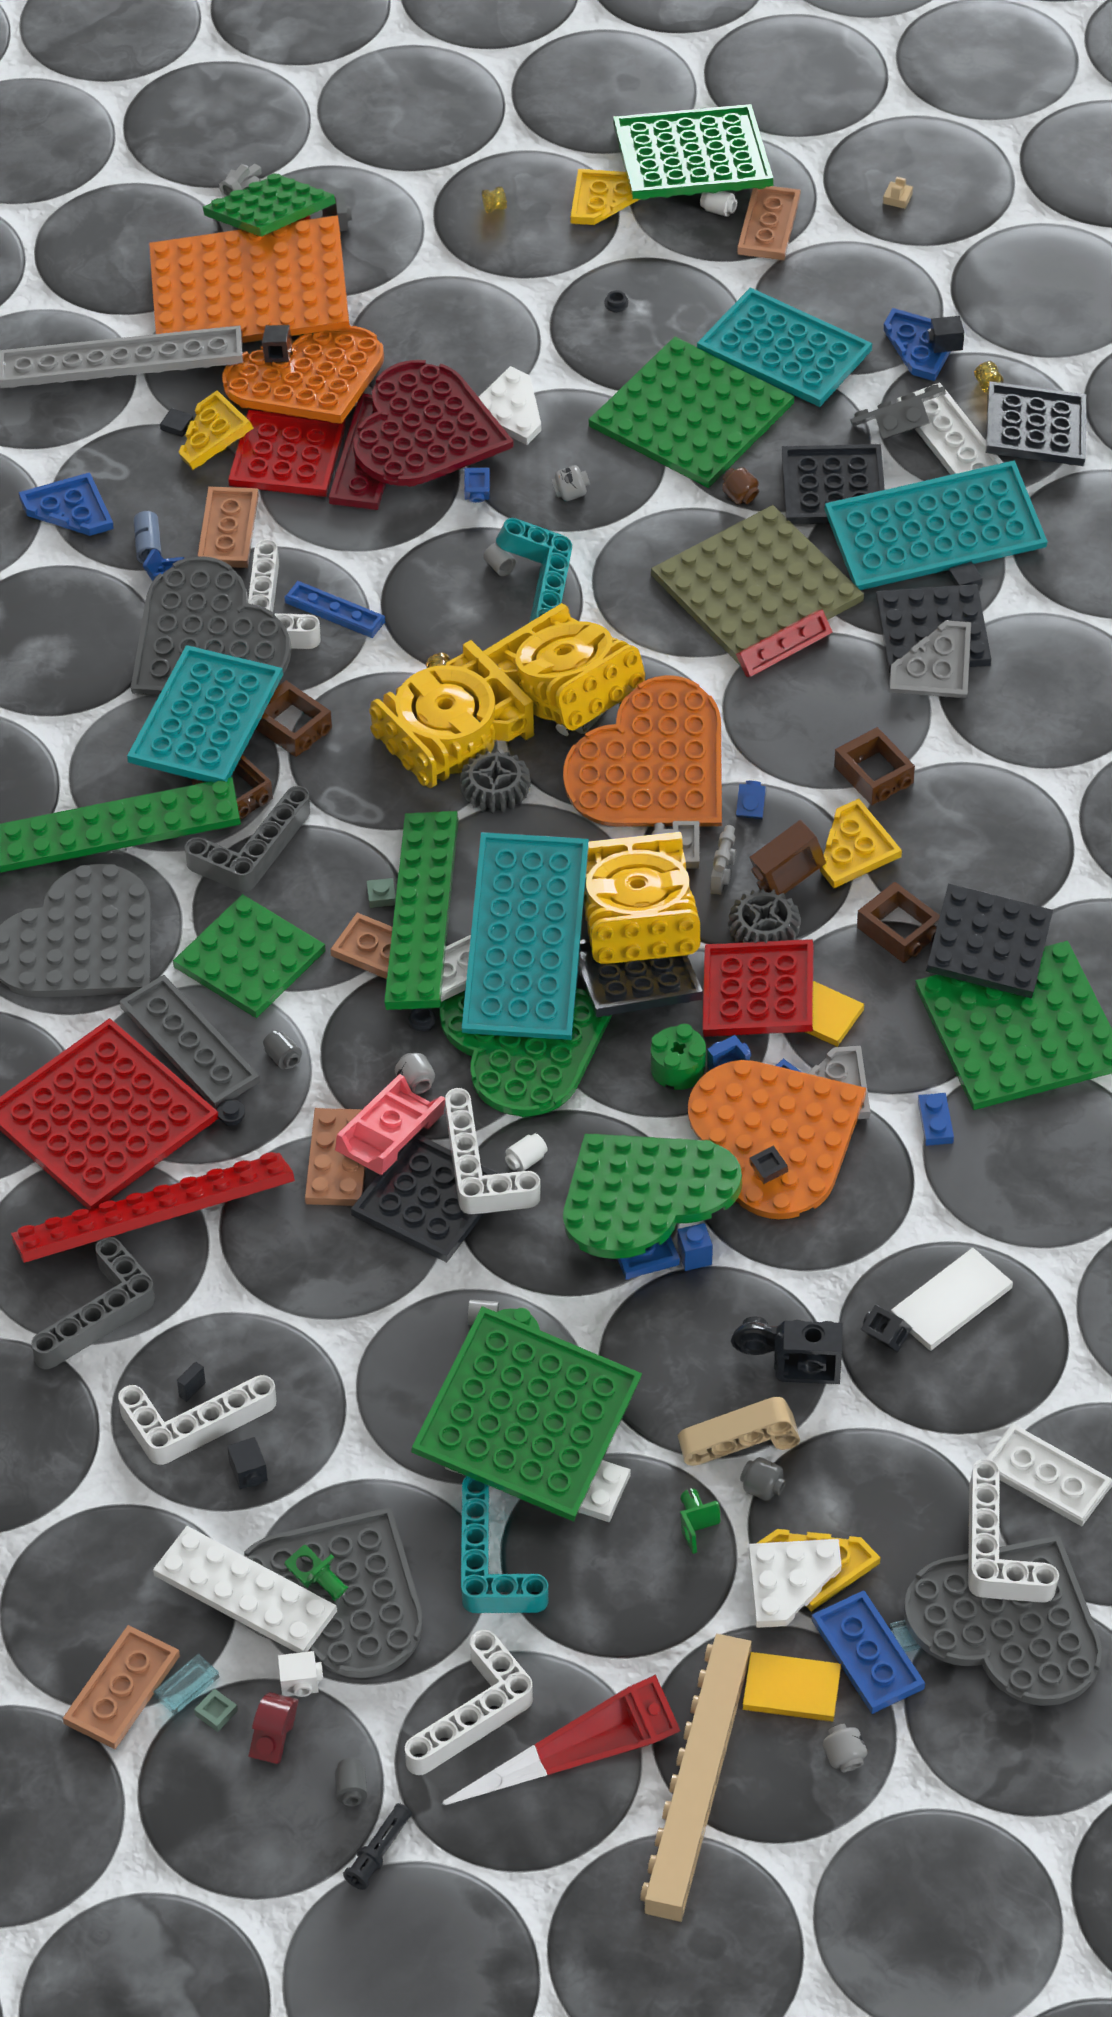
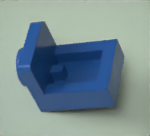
(477, 484)
(156, 564)
(751, 800)
(727, 1051)

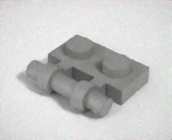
(690, 839)
(723, 857)

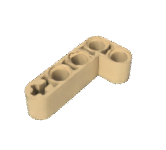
(740, 1430)

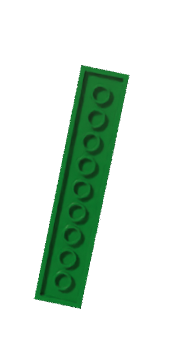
(118, 824)
(421, 911)

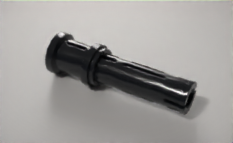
(372, 1855)

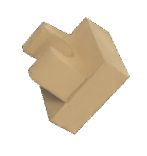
(898, 193)

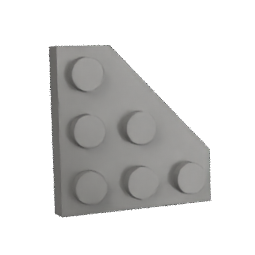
(935, 664)
(846, 1066)

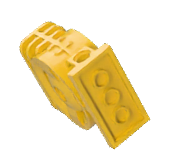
(568, 667)
(445, 712)
(639, 899)

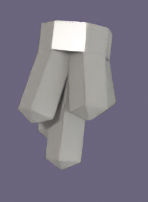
(240, 178)

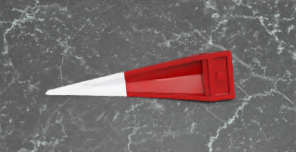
(617, 1725)

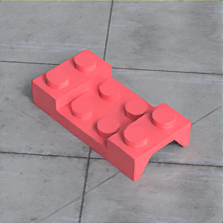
(387, 1125)

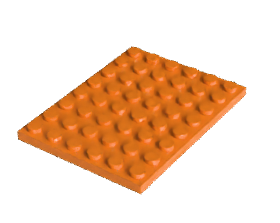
(252, 280)

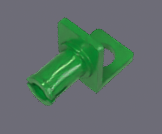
(697, 1516)
(319, 1573)

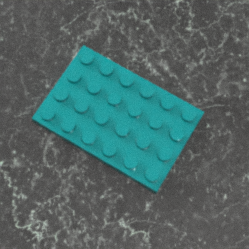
(785, 346)
(205, 715)

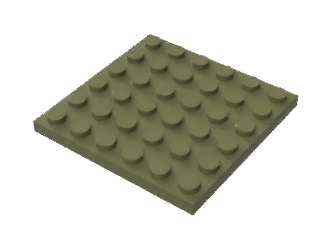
(755, 581)

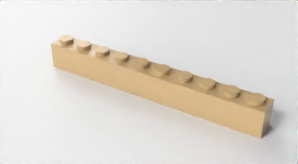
(697, 1778)

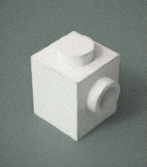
(299, 1674)

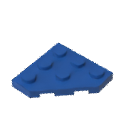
(909, 339)
(69, 504)

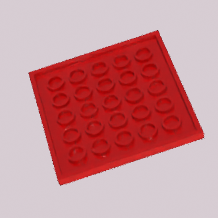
(102, 1114)

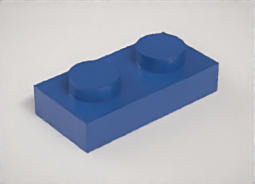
(935, 1119)

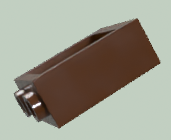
(301, 740)
(862, 748)
(261, 785)
(787, 859)
(895, 896)

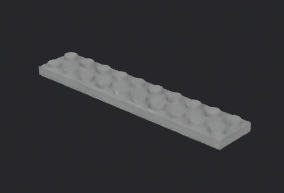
(121, 356)

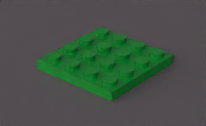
(268, 205)
(249, 956)

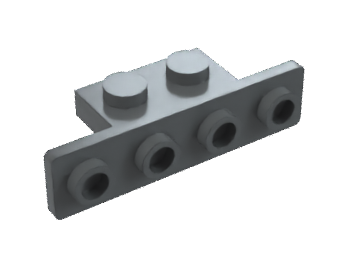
(900, 416)

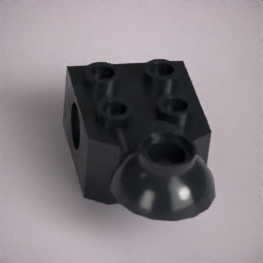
(801, 1348)

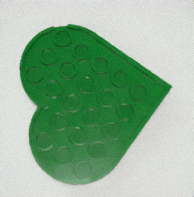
(526, 1072)
(638, 1188)

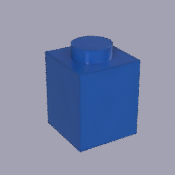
(694, 1246)

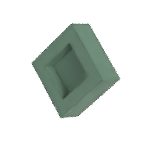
(381, 892)
(216, 1710)

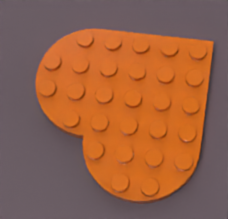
(318, 382)
(652, 763)
(764, 1105)

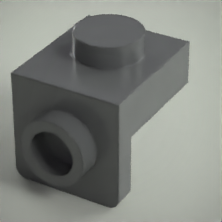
(340, 209)

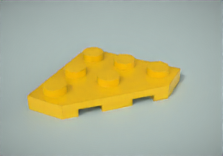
(599, 195)
(213, 429)
(856, 845)
(856, 1561)

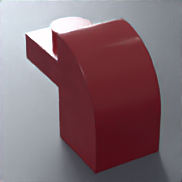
(271, 1723)

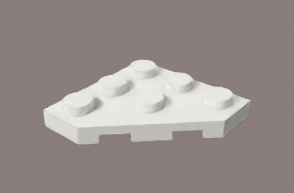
(514, 405)
(790, 1576)

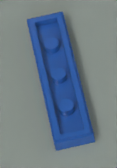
(335, 609)

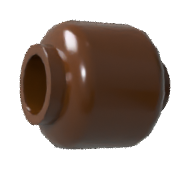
(740, 485)

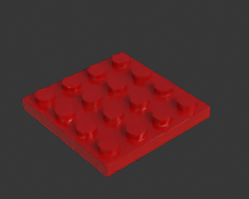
(287, 454)
(758, 988)

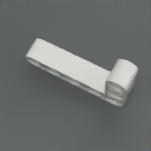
(301, 628)
(478, 1192)
(194, 1420)
(988, 1565)
(475, 1710)

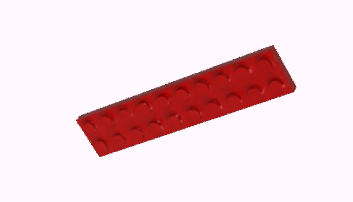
(152, 1207)

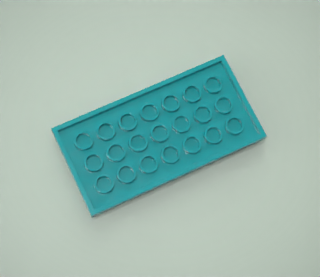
(935, 525)
(525, 936)

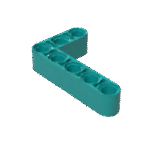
(542, 547)
(478, 1556)

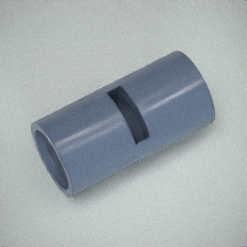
(146, 534)

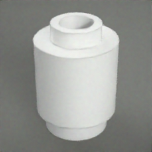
(719, 203)
(525, 1152)

